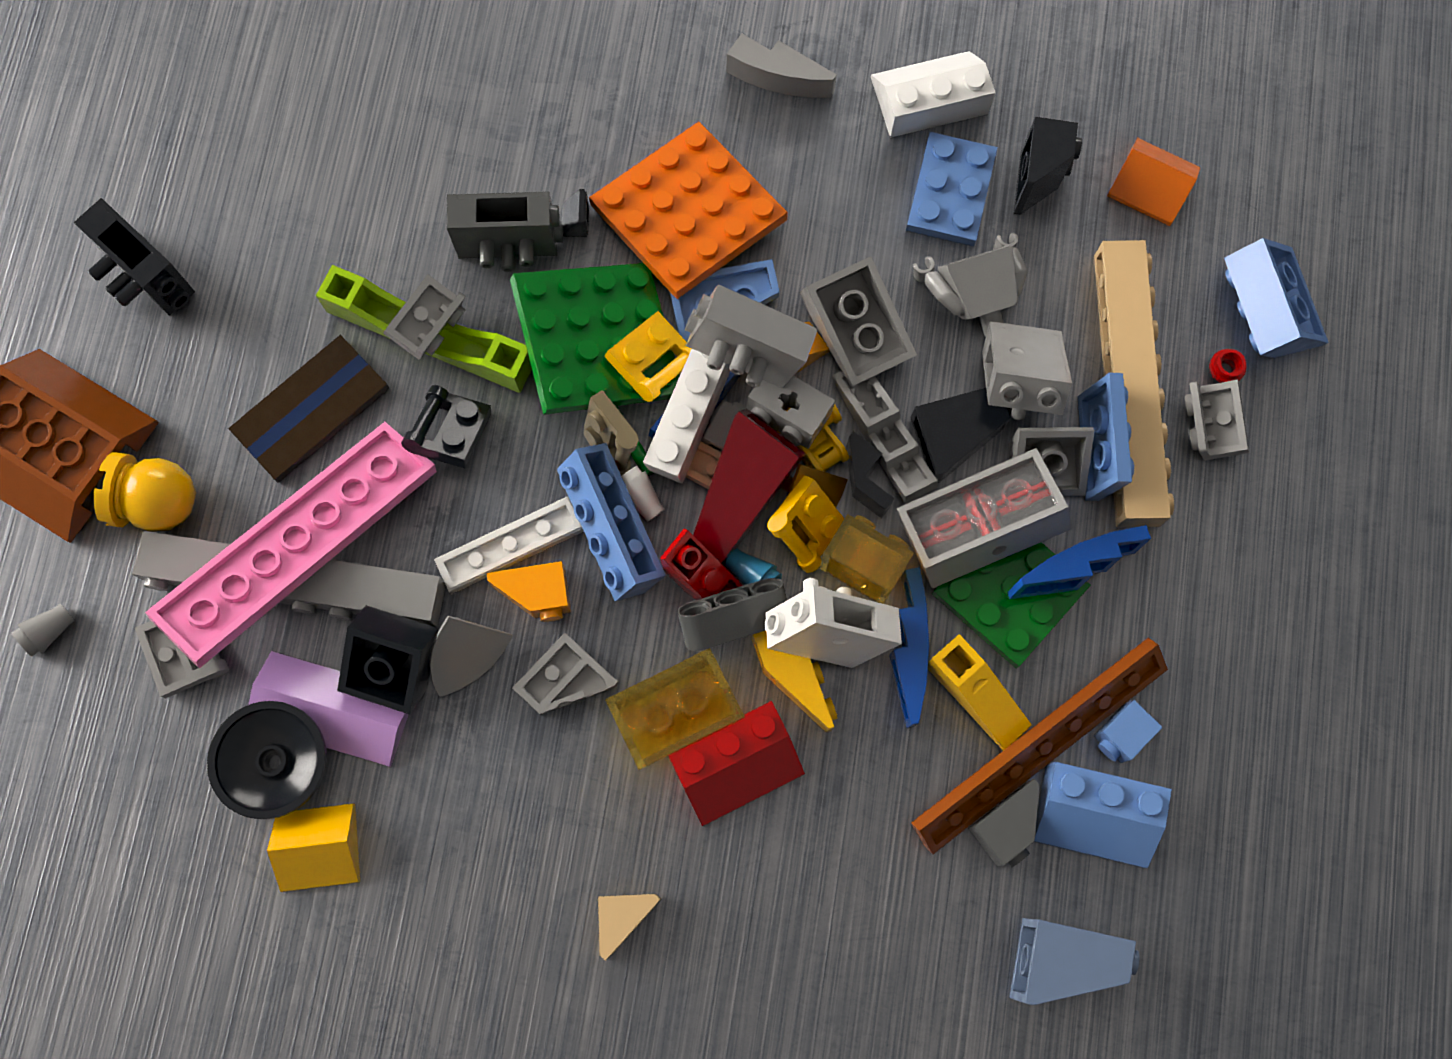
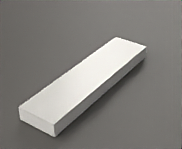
(508, 545)

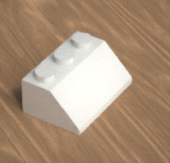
(934, 93)

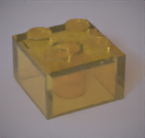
(866, 558)

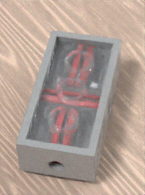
(985, 518)

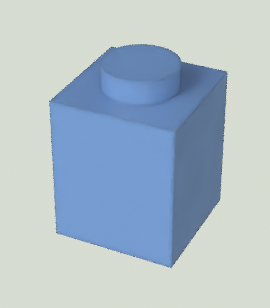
(1127, 732)

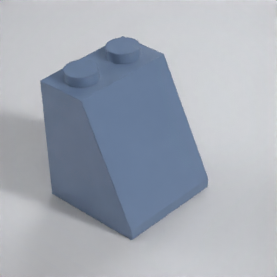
(1068, 962)

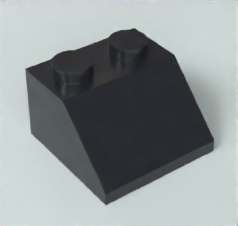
(1045, 160)

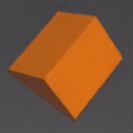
(1154, 182)

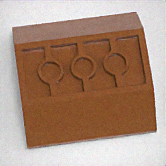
(56, 437)

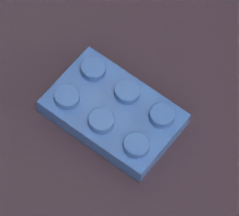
(951, 189)
(1105, 410)

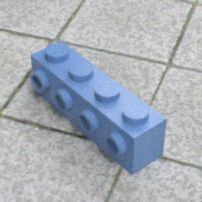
(610, 522)

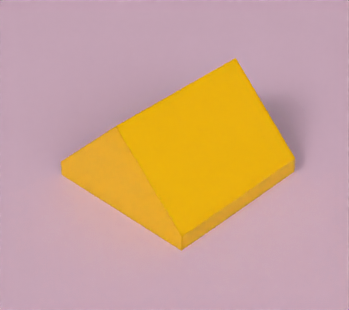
(315, 848)

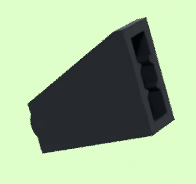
(956, 429)

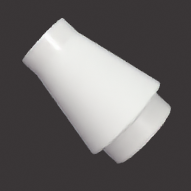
(642, 493)

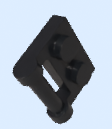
(457, 433)

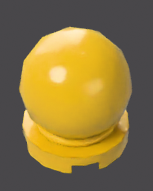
(145, 493)

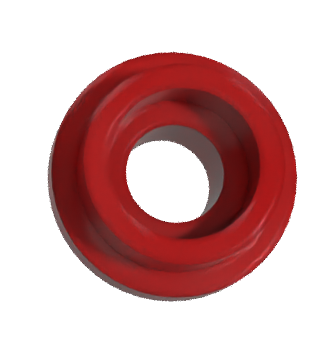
(1233, 359)

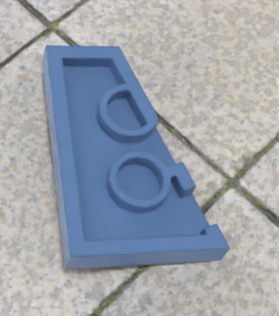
(752, 280)

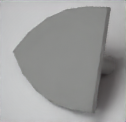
(464, 653)

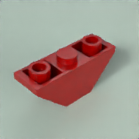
(696, 568)

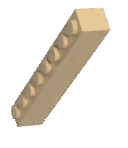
(1129, 348)

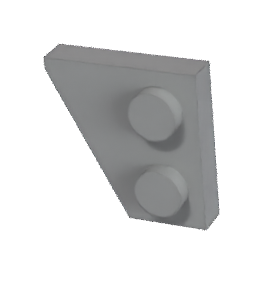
(563, 677)

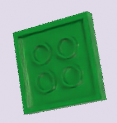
(1007, 624)

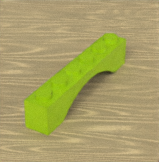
(472, 350)

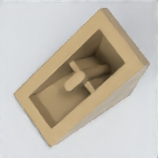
(620, 918)

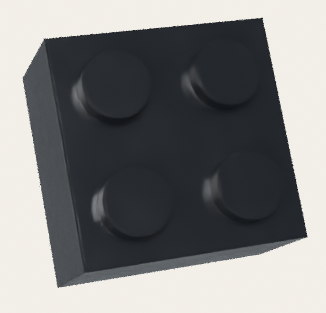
(386, 659)

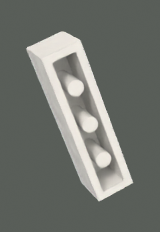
(686, 417)

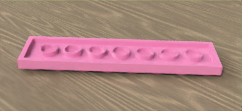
(289, 545)

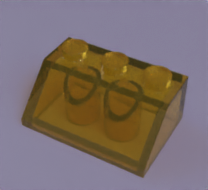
(674, 708)

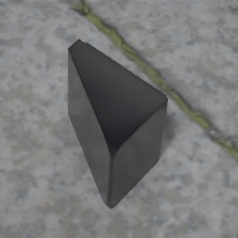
(576, 215)

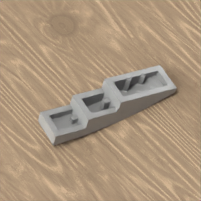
(882, 428)

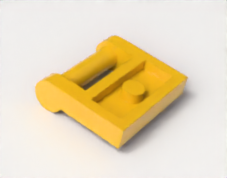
(642, 349)
(814, 515)

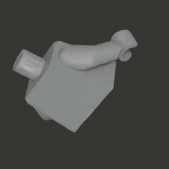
(978, 283)

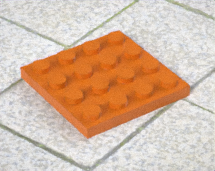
(688, 209)

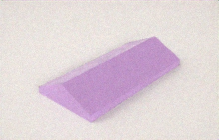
(344, 720)

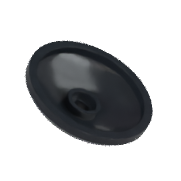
(242, 753)

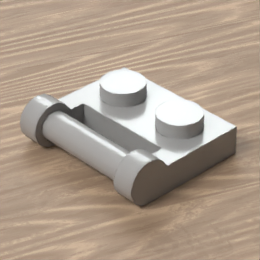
(170, 666)

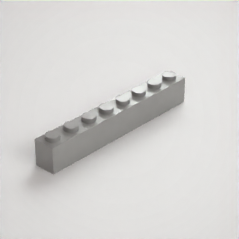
(335, 587)

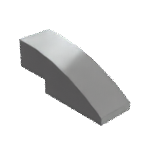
(779, 69)

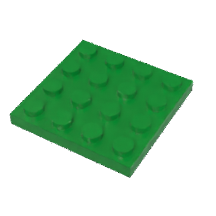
(573, 322)

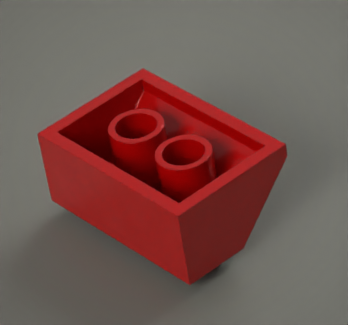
(737, 764)

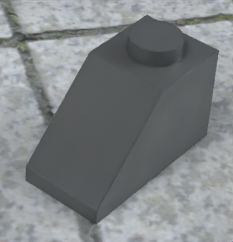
(1009, 826)

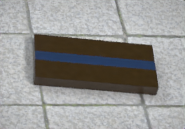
(309, 408)

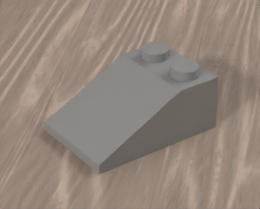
(858, 321)

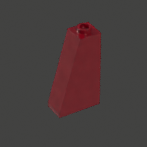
(745, 481)

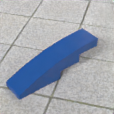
(1077, 564)
(911, 660)

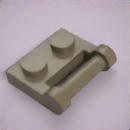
(608, 425)

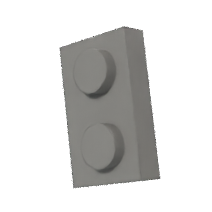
(424, 317)
(1218, 420)

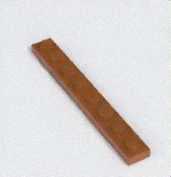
(1040, 746)

